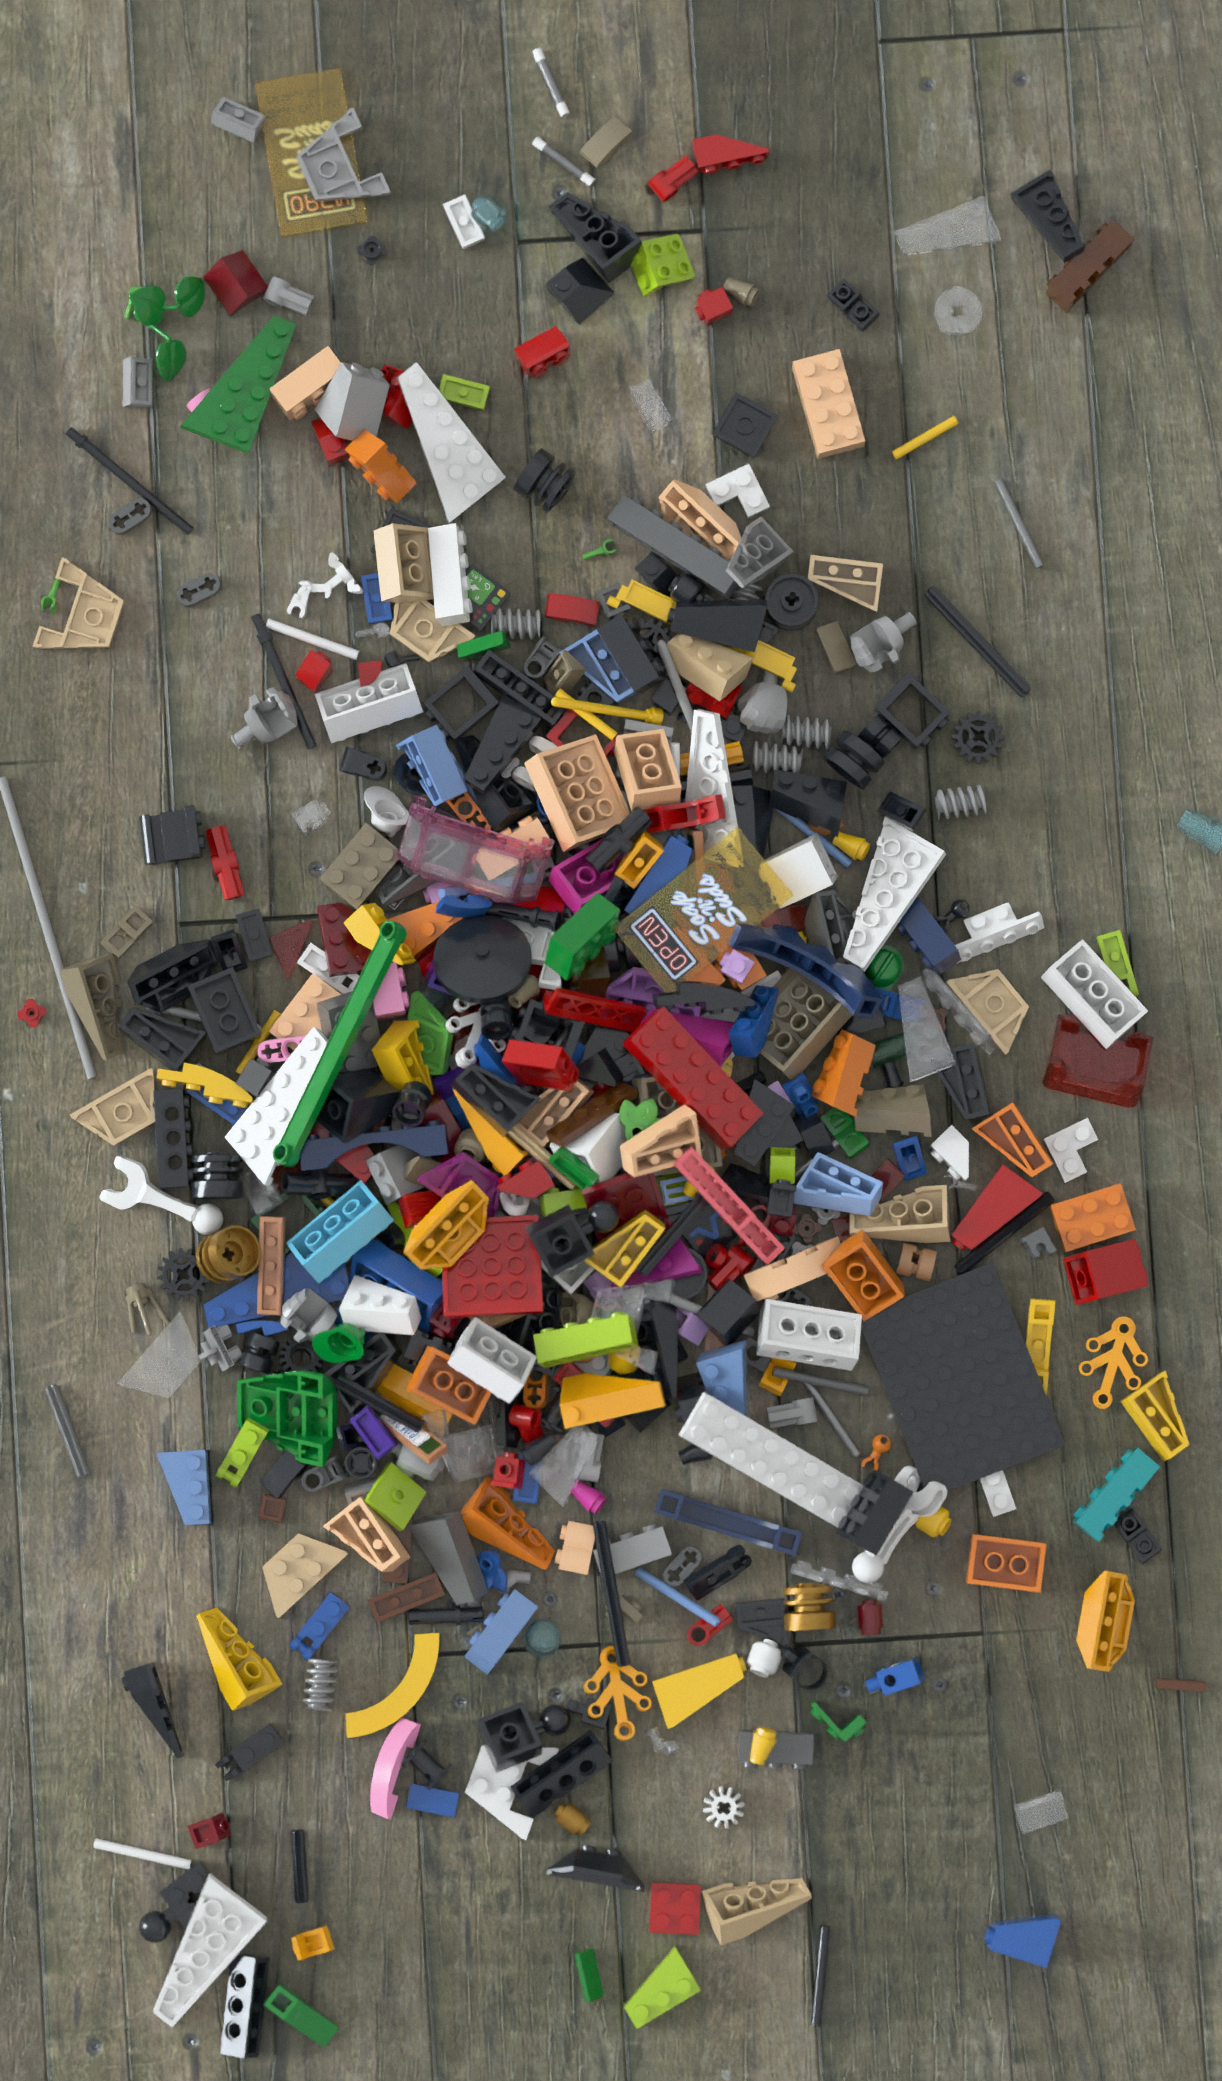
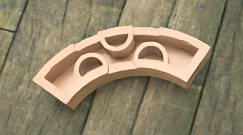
(799, 1269)

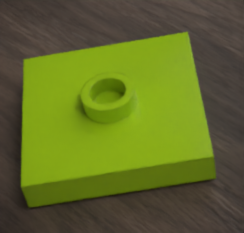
(395, 1496)

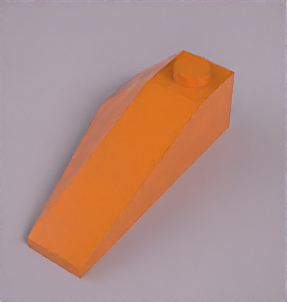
(497, 1522)

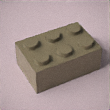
(361, 867)

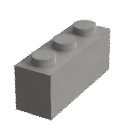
(638, 1549)

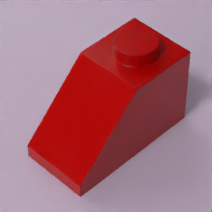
(332, 446)

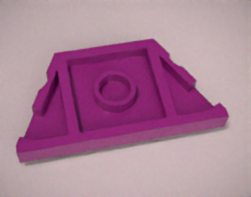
(460, 1171)
(675, 1264)

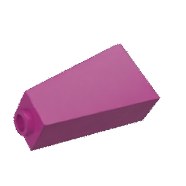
(708, 1032)

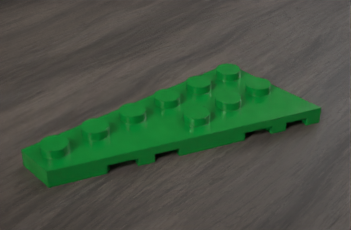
(239, 398)

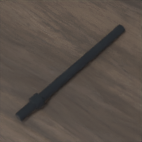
(265, 638)

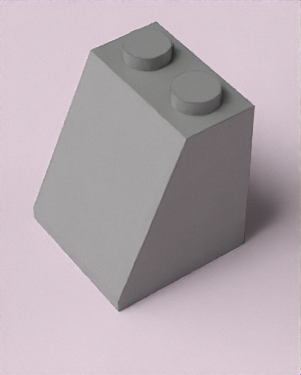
(353, 401)

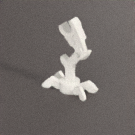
(302, 597)

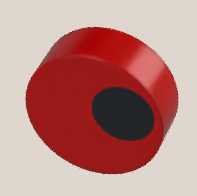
(716, 1256)

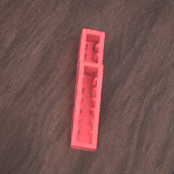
(729, 1206)

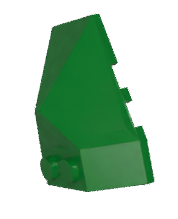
(296, 1410)

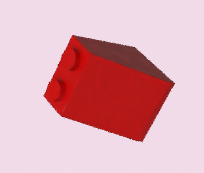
(1105, 1271)

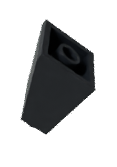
(357, 1103)

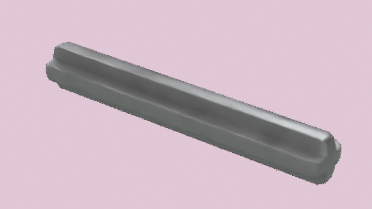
(67, 1431)

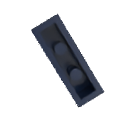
(928, 938)

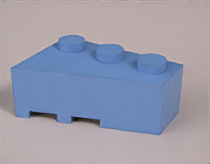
(189, 1483)

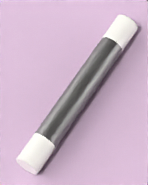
(550, 82)
(563, 161)

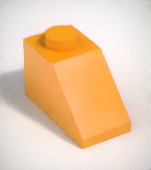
(639, 859)

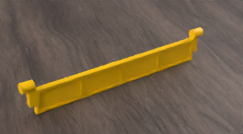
(658, 606)

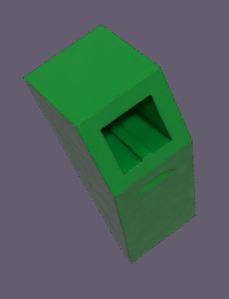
(301, 2015)

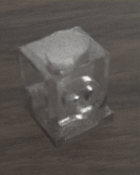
(311, 816)

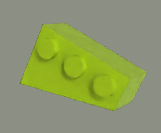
(662, 1990)

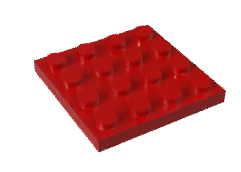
(496, 1273)

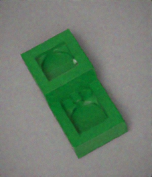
(843, 1130)

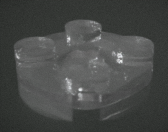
(944, 313)

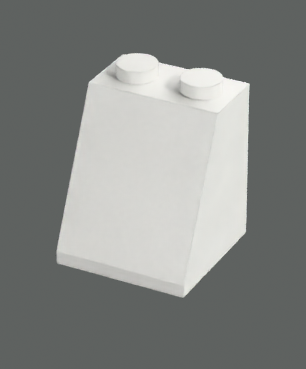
(803, 868)
(600, 1147)

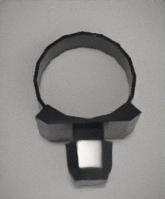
(795, 1658)

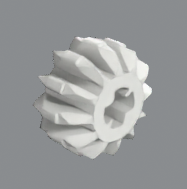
(722, 1815)

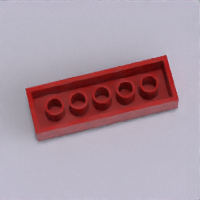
(692, 1077)

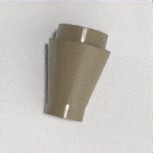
(742, 291)
(526, 992)

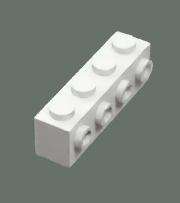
(449, 574)

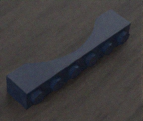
(424, 1140)
(728, 1522)

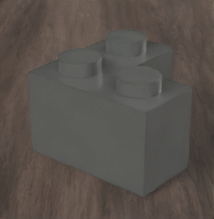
(255, 1077)

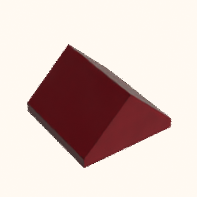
(235, 281)

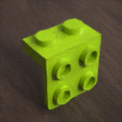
(661, 263)

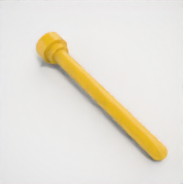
(652, 715)

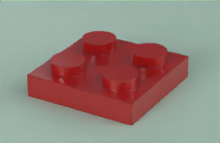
(675, 1908)

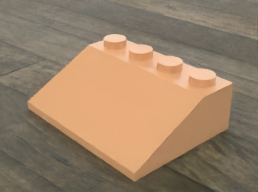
(577, 791)

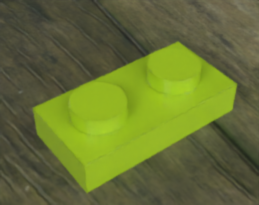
(464, 392)

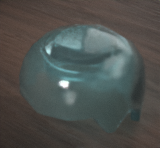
(542, 1638)

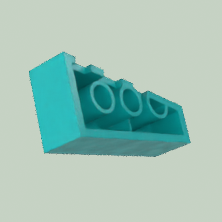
(1115, 1493)

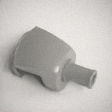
(880, 641)
(764, 706)
(267, 718)
(307, 1314)
(413, 1464)

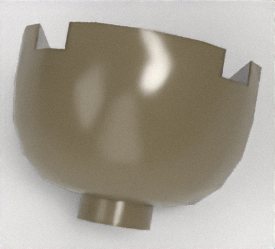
(575, 1308)

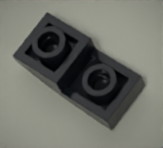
(853, 305)
(283, 1474)
(1137, 1536)

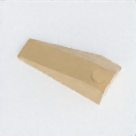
(746, 1908)

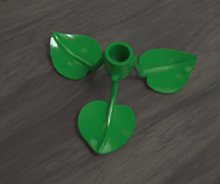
(149, 308)

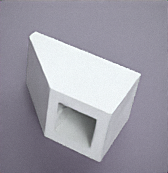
(954, 1151)

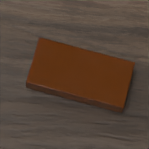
(1180, 1684)

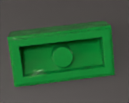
(478, 647)
(589, 1974)

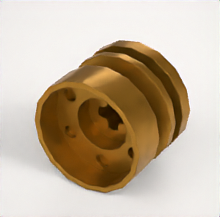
(228, 1254)
(809, 1607)

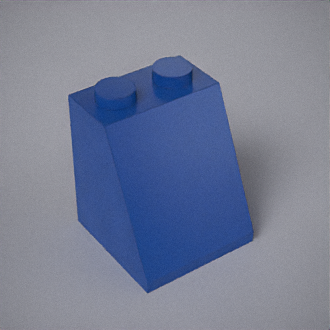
(1024, 1938)

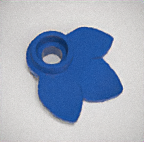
(491, 1571)

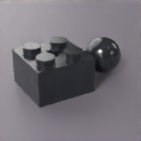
(563, 1224)
(519, 1726)
(157, 1925)

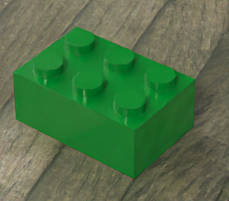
(582, 937)

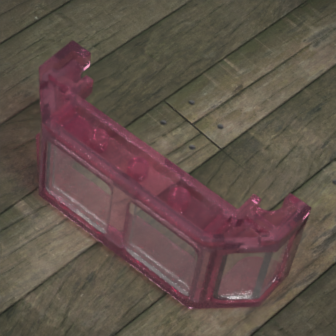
(472, 856)

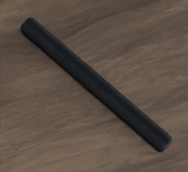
(977, 641)
(611, 1593)

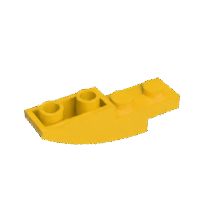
(216, 1085)

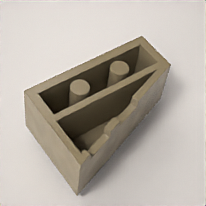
(893, 1109)

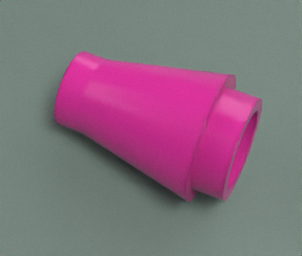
(589, 1497)

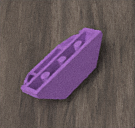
(637, 988)

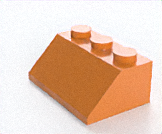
(864, 1275)

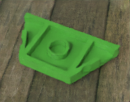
(432, 1033)

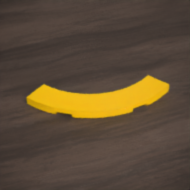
(404, 1696)

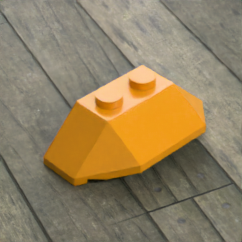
(449, 1228)
(1105, 1621)

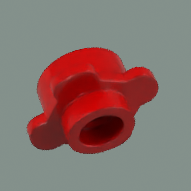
(31, 1019)

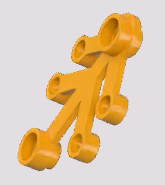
(1114, 1358)
(617, 1689)

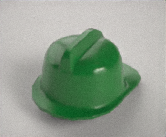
(885, 968)
(340, 1344)

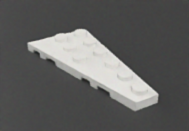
(271, 1111)

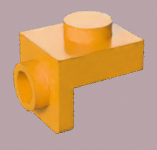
(775, 1384)
(312, 1943)

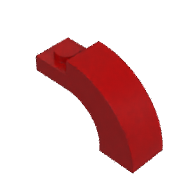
(686, 815)

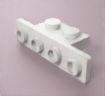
(995, 929)

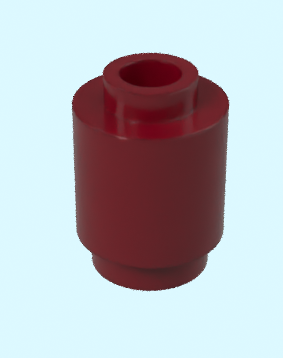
(870, 1617)

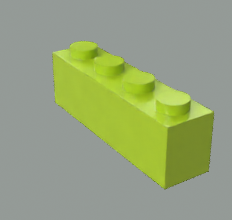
(585, 1340)

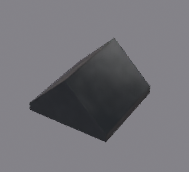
(729, 1312)

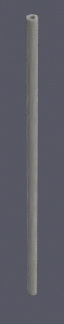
(45, 924)

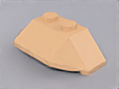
(699, 516)

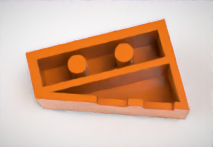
(843, 1072)

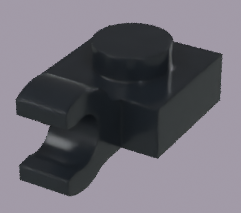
(582, 1709)

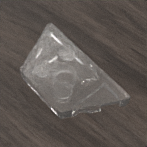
(165, 1361)

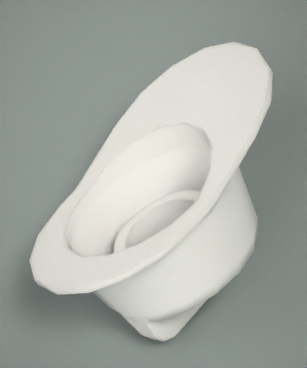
(386, 810)

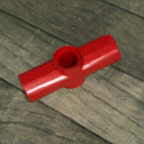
(225, 862)

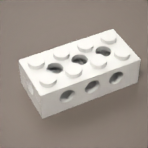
(809, 1334)

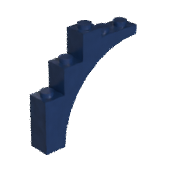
(815, 962)

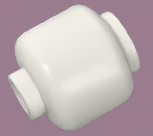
(764, 1658)

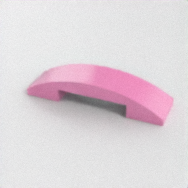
(388, 1766)

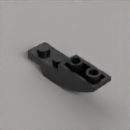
(712, 997)

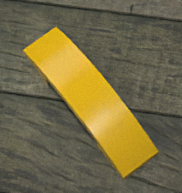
(1039, 1336)

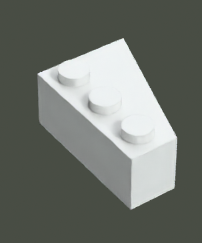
(379, 1308)

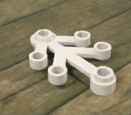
(475, 1019)

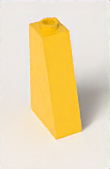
(694, 1687)

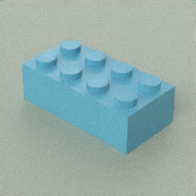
(339, 1231)

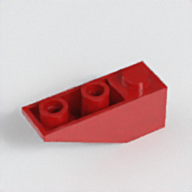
(721, 152)

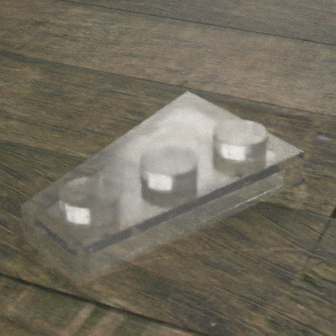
(564, 1463)

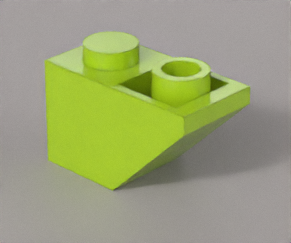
(782, 1164)

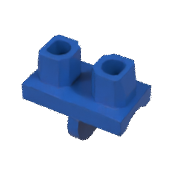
(800, 1095)

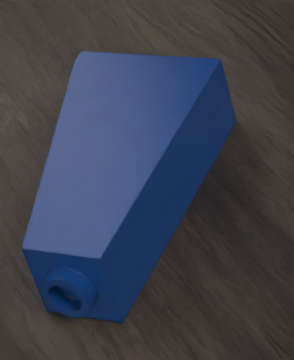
(666, 868)

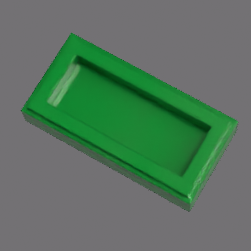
(573, 1168)

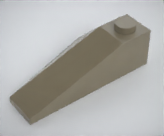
(93, 994)

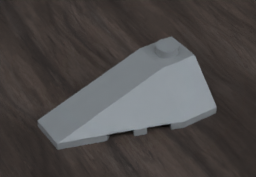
(757, 554)

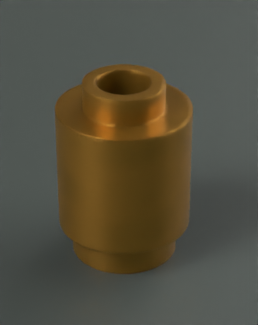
(572, 1819)

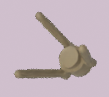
(138, 1296)

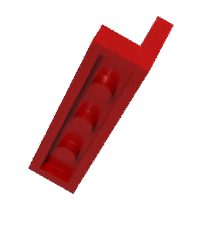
(593, 1009)

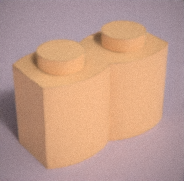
(576, 1548)

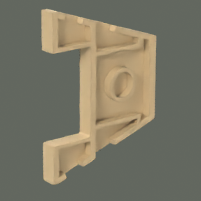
(91, 617)

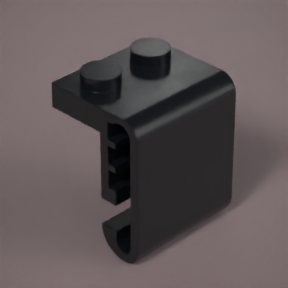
(172, 836)

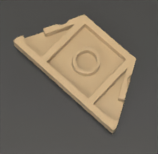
(419, 630)
(993, 1004)
(122, 1110)
(298, 1569)

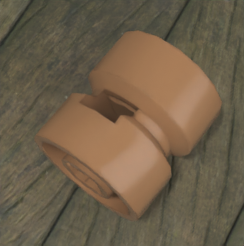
(925, 1263)

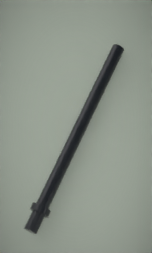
(81, 441)

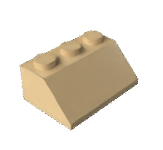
(403, 563)

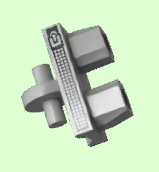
(216, 1350)

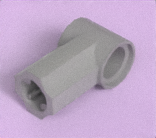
(284, 295)
(797, 1413)
(592, 1469)

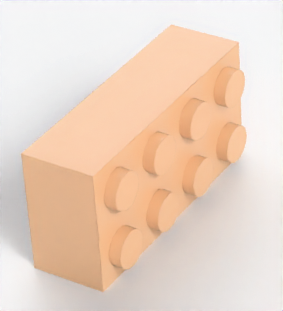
(828, 404)

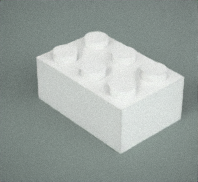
(492, 1360)

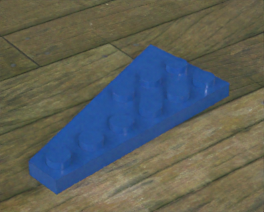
(241, 1300)

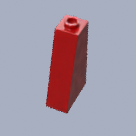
(996, 1205)

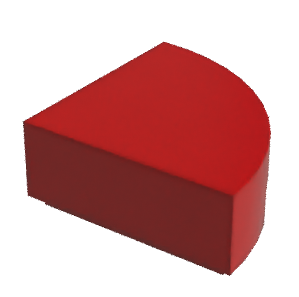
(369, 672)

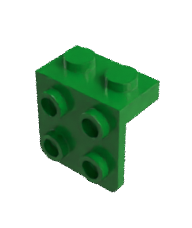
(852, 1728)

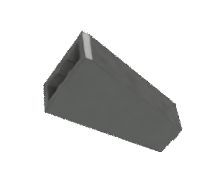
(451, 1555)

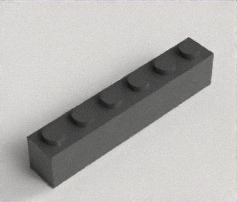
(672, 544)

